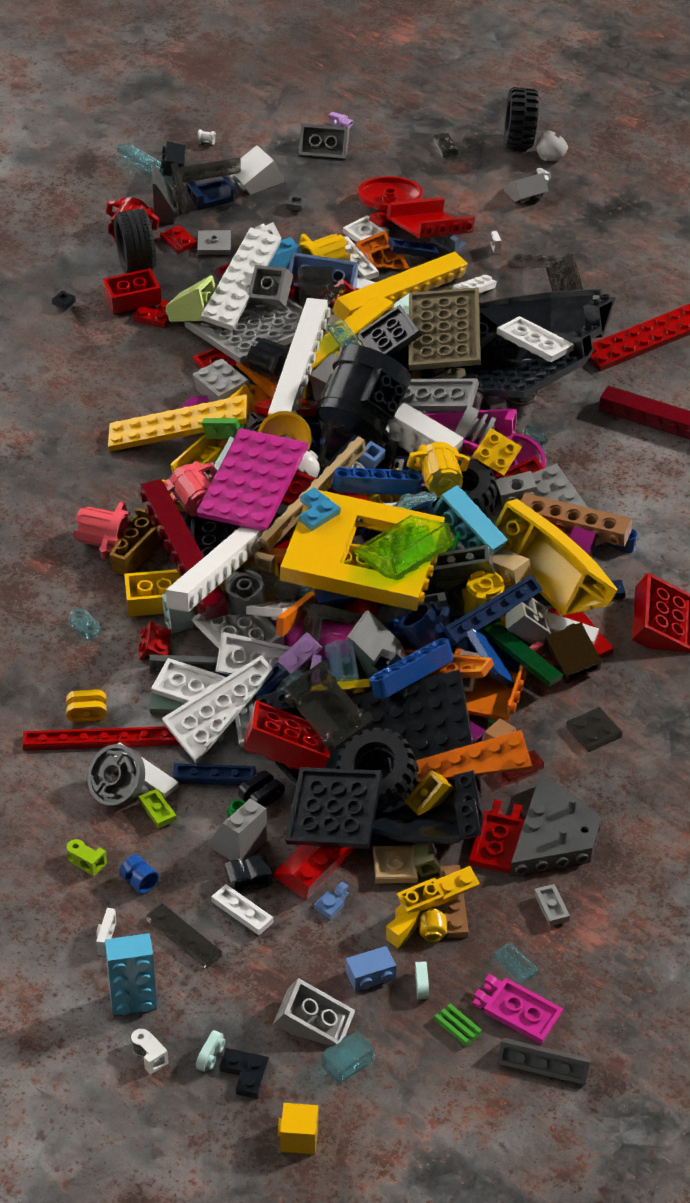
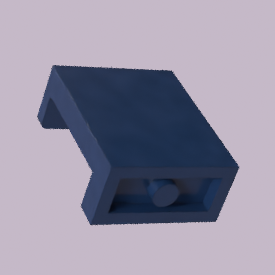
(211, 193)

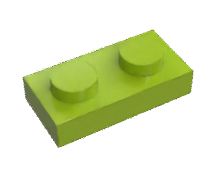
(157, 808)

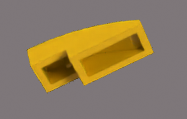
(402, 926)

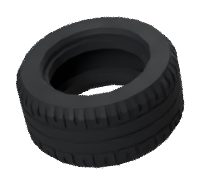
(134, 240)

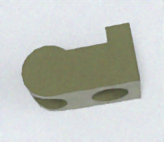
(425, 859)

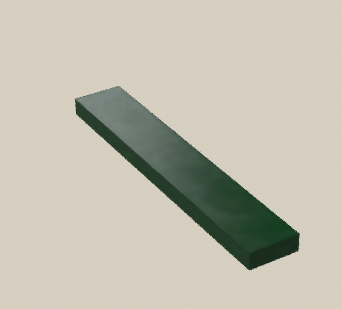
(522, 653)

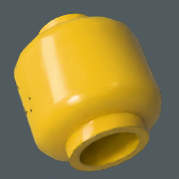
(432, 925)

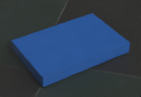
(486, 649)

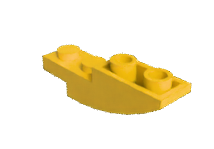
(438, 891)

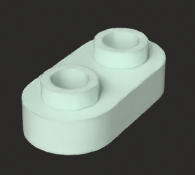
(207, 1056)

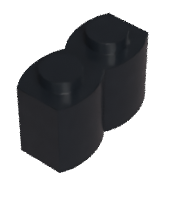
(248, 873)

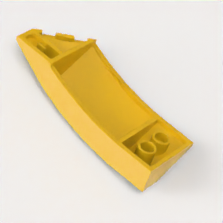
(561, 567)

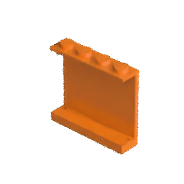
(493, 698)

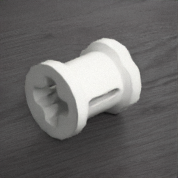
(206, 137)

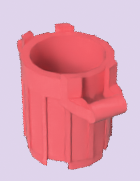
(190, 485)
(101, 527)

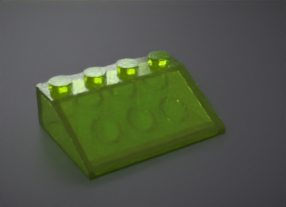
(406, 546)

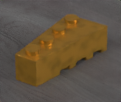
(135, 545)

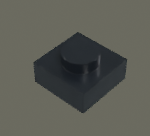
(64, 300)

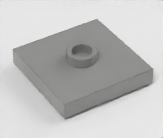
(214, 242)

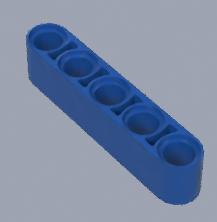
(376, 481)
(411, 668)

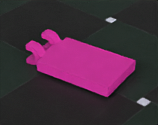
(518, 1008)

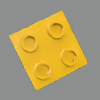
(497, 451)

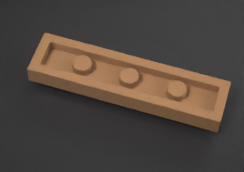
(455, 910)

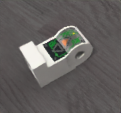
(151, 1050)

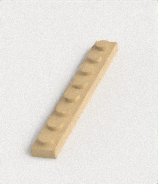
(284, 523)

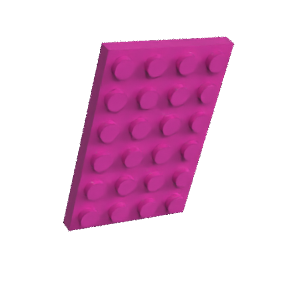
(252, 479)

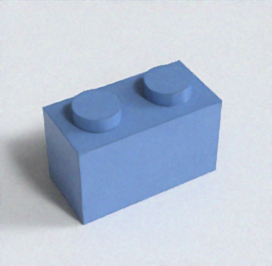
(370, 968)

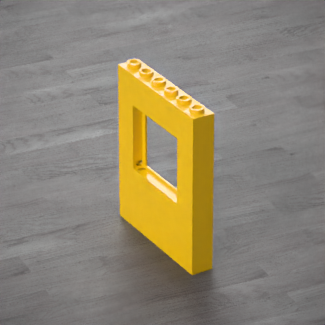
(319, 555)

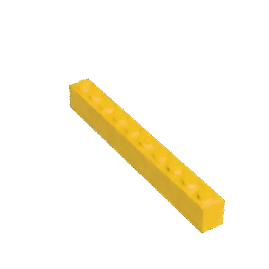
(394, 288)

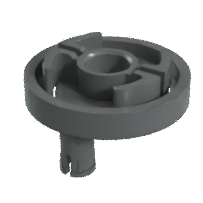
(129, 780)

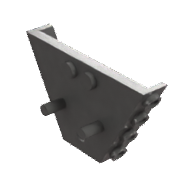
(553, 831)

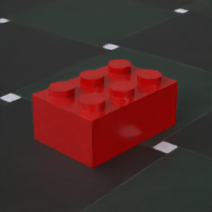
(131, 291)

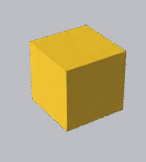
(298, 1128)

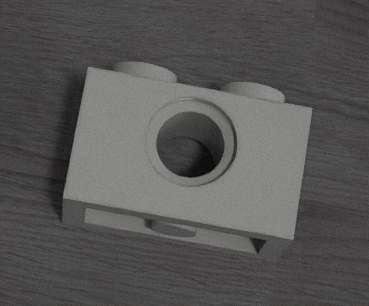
(515, 486)

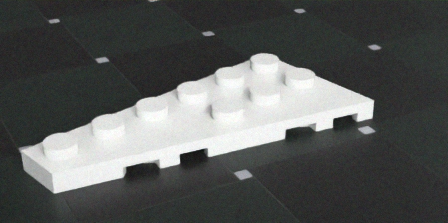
(209, 714)

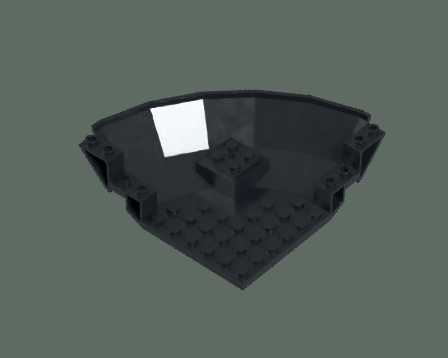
(515, 371)
(433, 721)

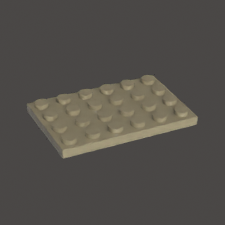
(448, 328)

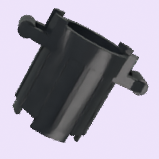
(267, 358)

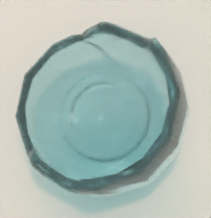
(535, 434)

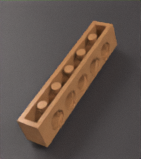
(566, 516)

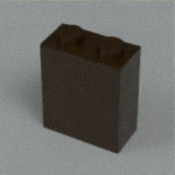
(573, 652)

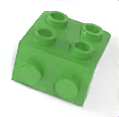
(221, 427)

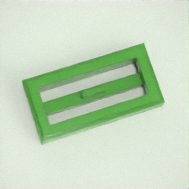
(461, 1022)

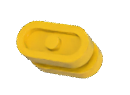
(86, 705)

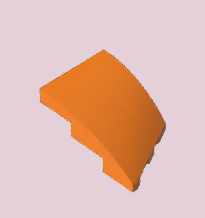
(379, 252)

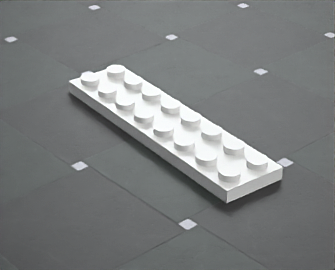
(233, 289)

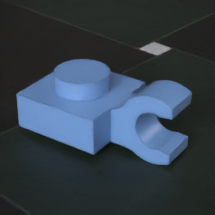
(331, 903)

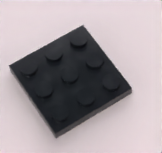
(390, 332)

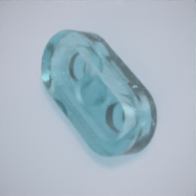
(84, 623)

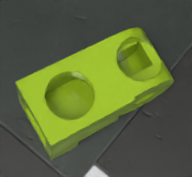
(85, 857)

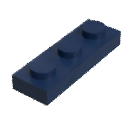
(413, 248)

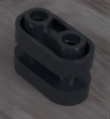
(261, 789)

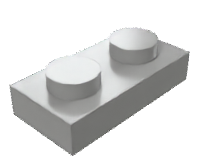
(552, 905)

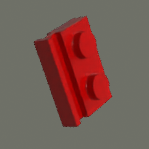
(178, 239)

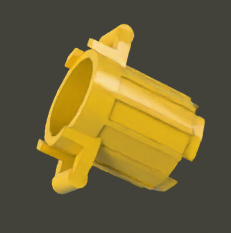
(329, 246)
(439, 466)
(482, 588)

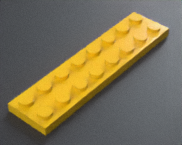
(174, 423)

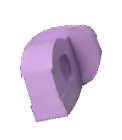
(340, 120)

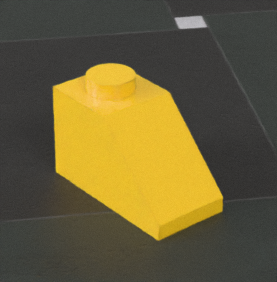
(429, 793)

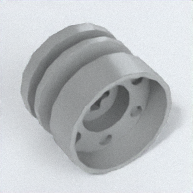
(473, 428)

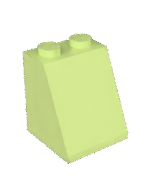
(191, 302)

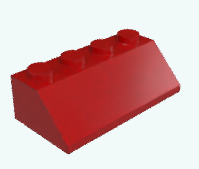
(310, 867)

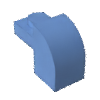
(372, 456)

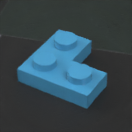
(320, 509)

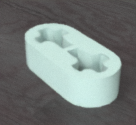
(421, 977)

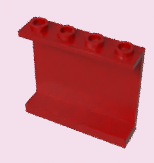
(426, 218)

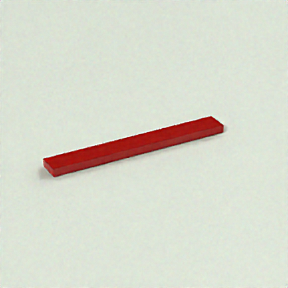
(98, 738)

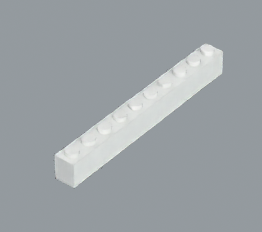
(301, 356)
(213, 569)

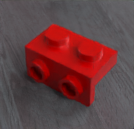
(154, 640)

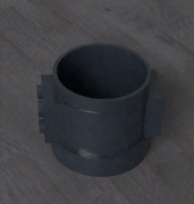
(363, 390)

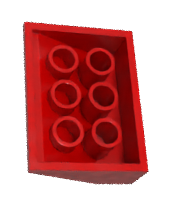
(661, 615)
(284, 738)

